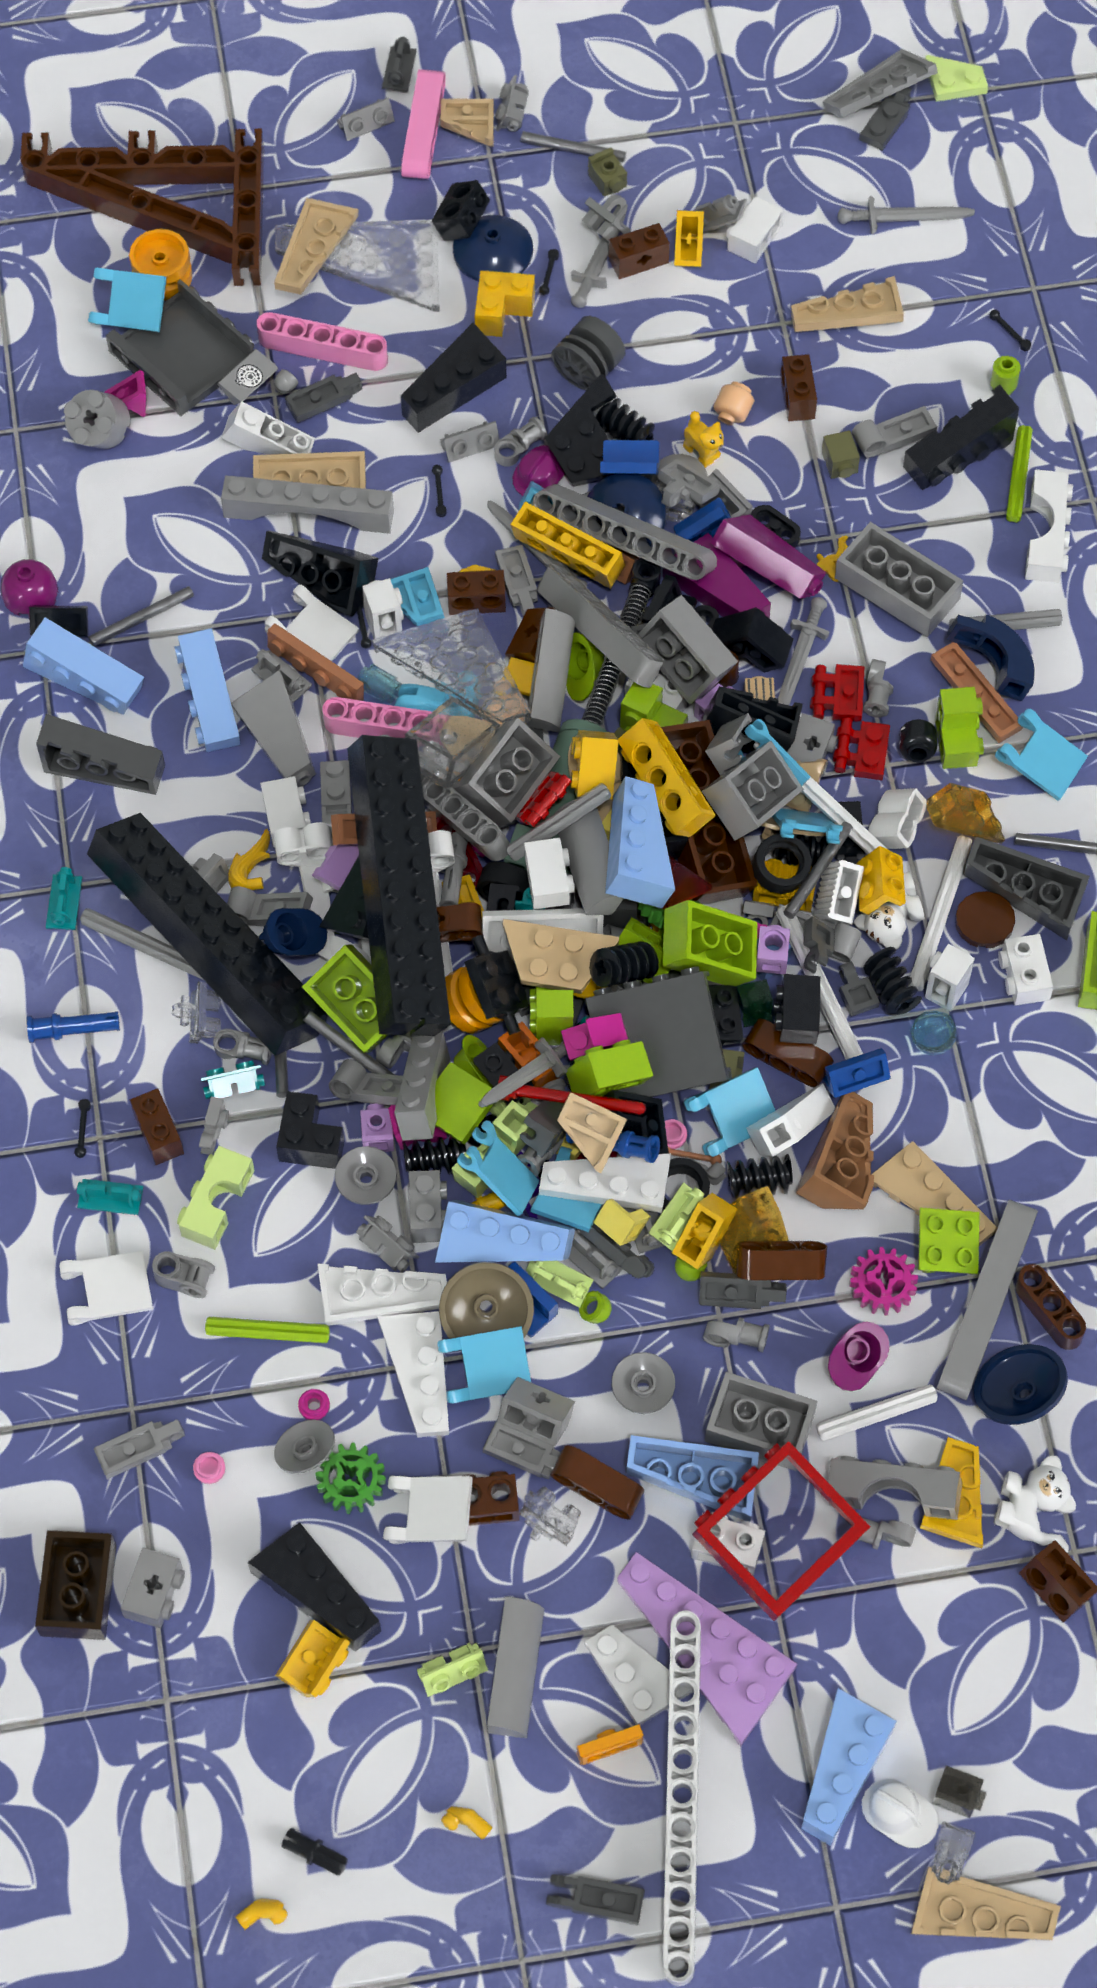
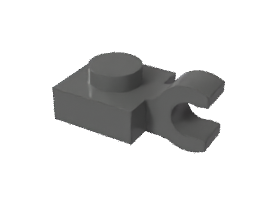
(820, 941)
(856, 993)

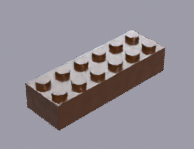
(712, 849)

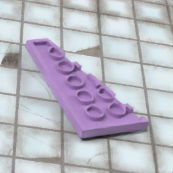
(736, 1667)

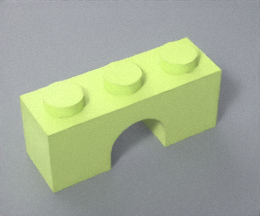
(508, 1129)
(223, 1173)

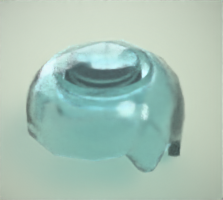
(934, 1033)

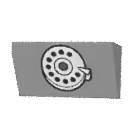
(247, 376)

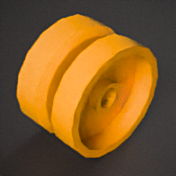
(162, 254)
(464, 1004)

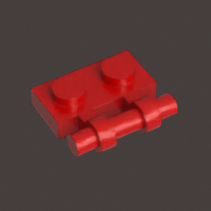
(848, 692)
(871, 751)
(543, 798)

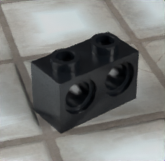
(460, 210)

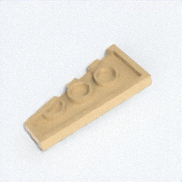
(862, 307)
(981, 1910)

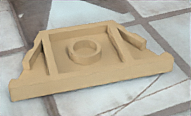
(553, 955)

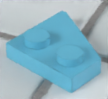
(419, 597)

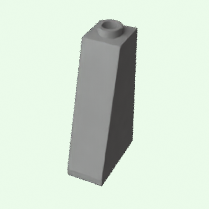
(274, 724)

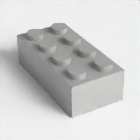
(898, 579)

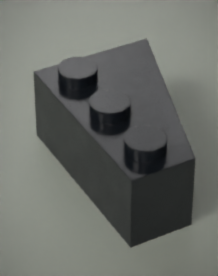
(779, 718)
(347, 910)

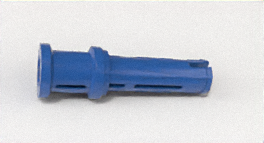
(58, 1026)
(628, 1144)

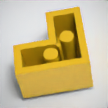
(500, 296)
(596, 760)

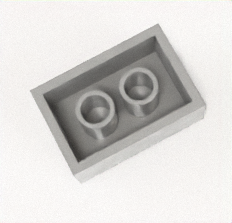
(690, 649)
(507, 772)
(752, 790)
(758, 1417)

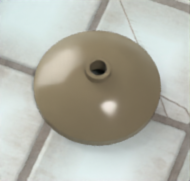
(479, 1282)

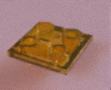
(964, 812)
(755, 1220)

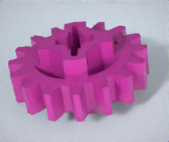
(895, 1278)

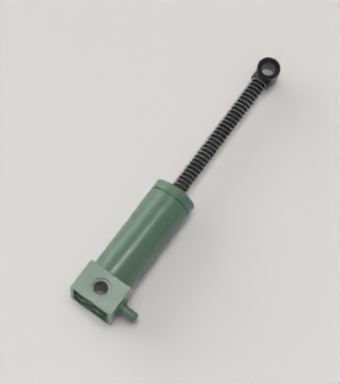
(640, 590)

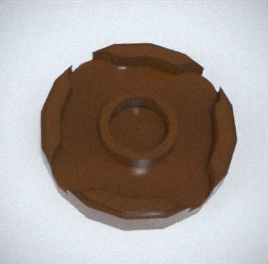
(985, 919)

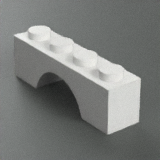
(1049, 498)

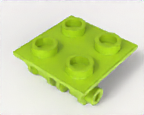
(948, 1241)

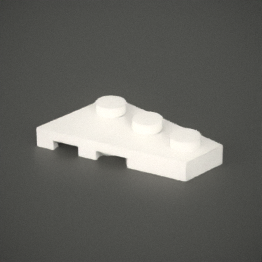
(633, 1674)

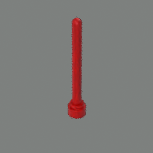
(561, 1096)

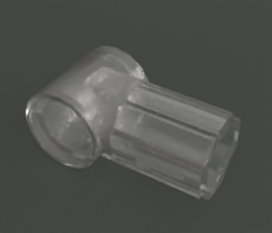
(952, 1851)

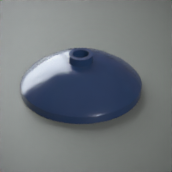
(506, 252)
(636, 493)
(1020, 1384)

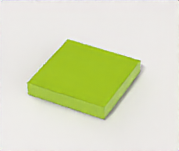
(457, 1102)

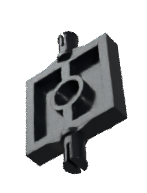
(497, 984)

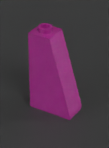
(768, 555)
(725, 587)

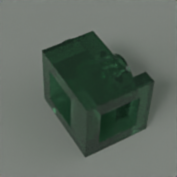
(755, 1002)

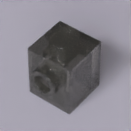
(959, 1792)

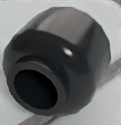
(918, 740)

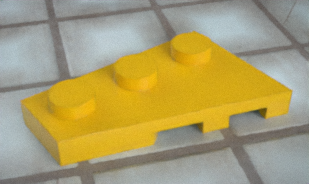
(968, 1527)

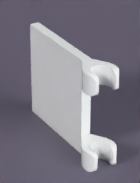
(318, 625)
(112, 1286)
(435, 1510)

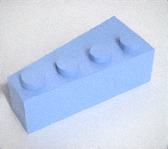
(81, 667)
(208, 690)
(637, 847)
(495, 1235)
(693, 1470)
(848, 1755)

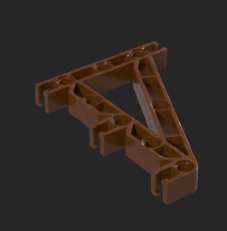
(105, 180)

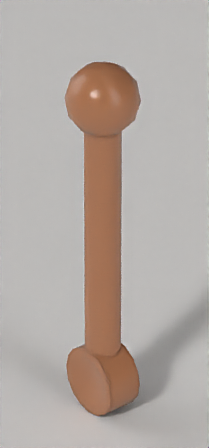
(695, 1156)

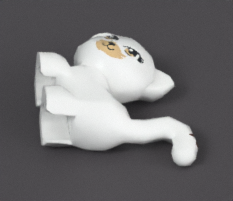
(888, 922)
(1044, 1490)

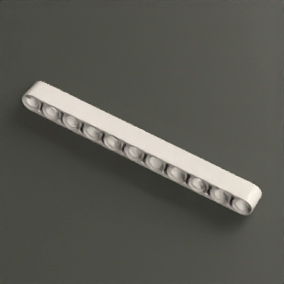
(687, 1811)

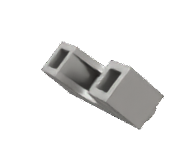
(416, 1099)
(934, 1488)

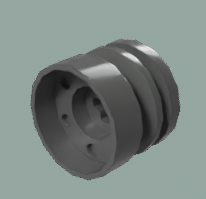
(588, 352)

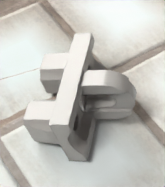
(599, 214)

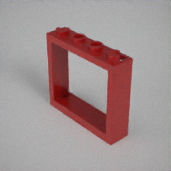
(730, 1499)

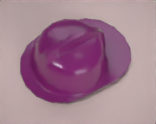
(537, 466)
(858, 1356)

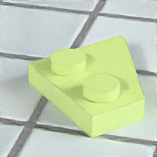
(956, 79)

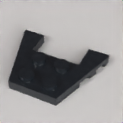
(580, 438)

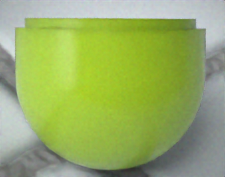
(686, 1271)
(602, 1311)

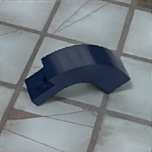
(1002, 647)

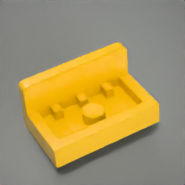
(881, 880)
(313, 1660)

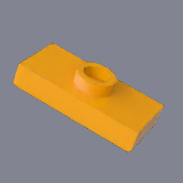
(609, 1743)

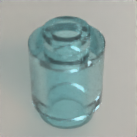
(379, 683)

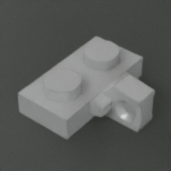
(686, 483)

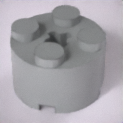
(96, 419)

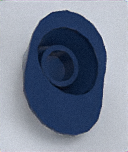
(294, 932)

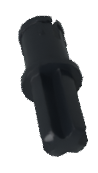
(315, 1852)

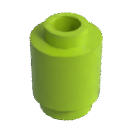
(1005, 373)

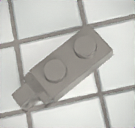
(517, 577)
(137, 1446)
(521, 1450)

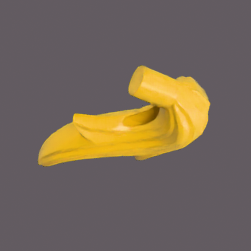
(244, 864)

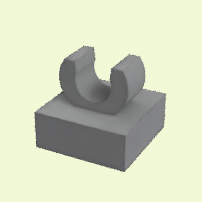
(213, 871)
(759, 910)

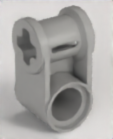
(189, 1273)

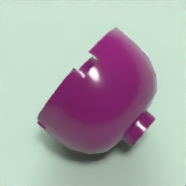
(28, 584)

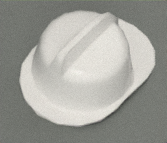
(900, 1813)

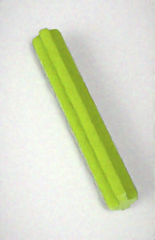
(1019, 474)
(267, 1329)

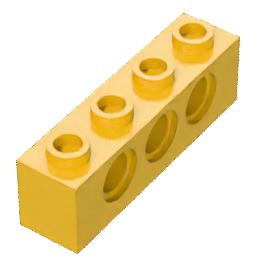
(567, 545)
(694, 808)

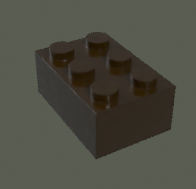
(76, 1585)

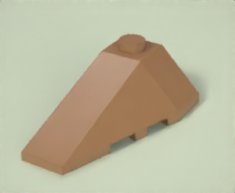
(841, 1163)

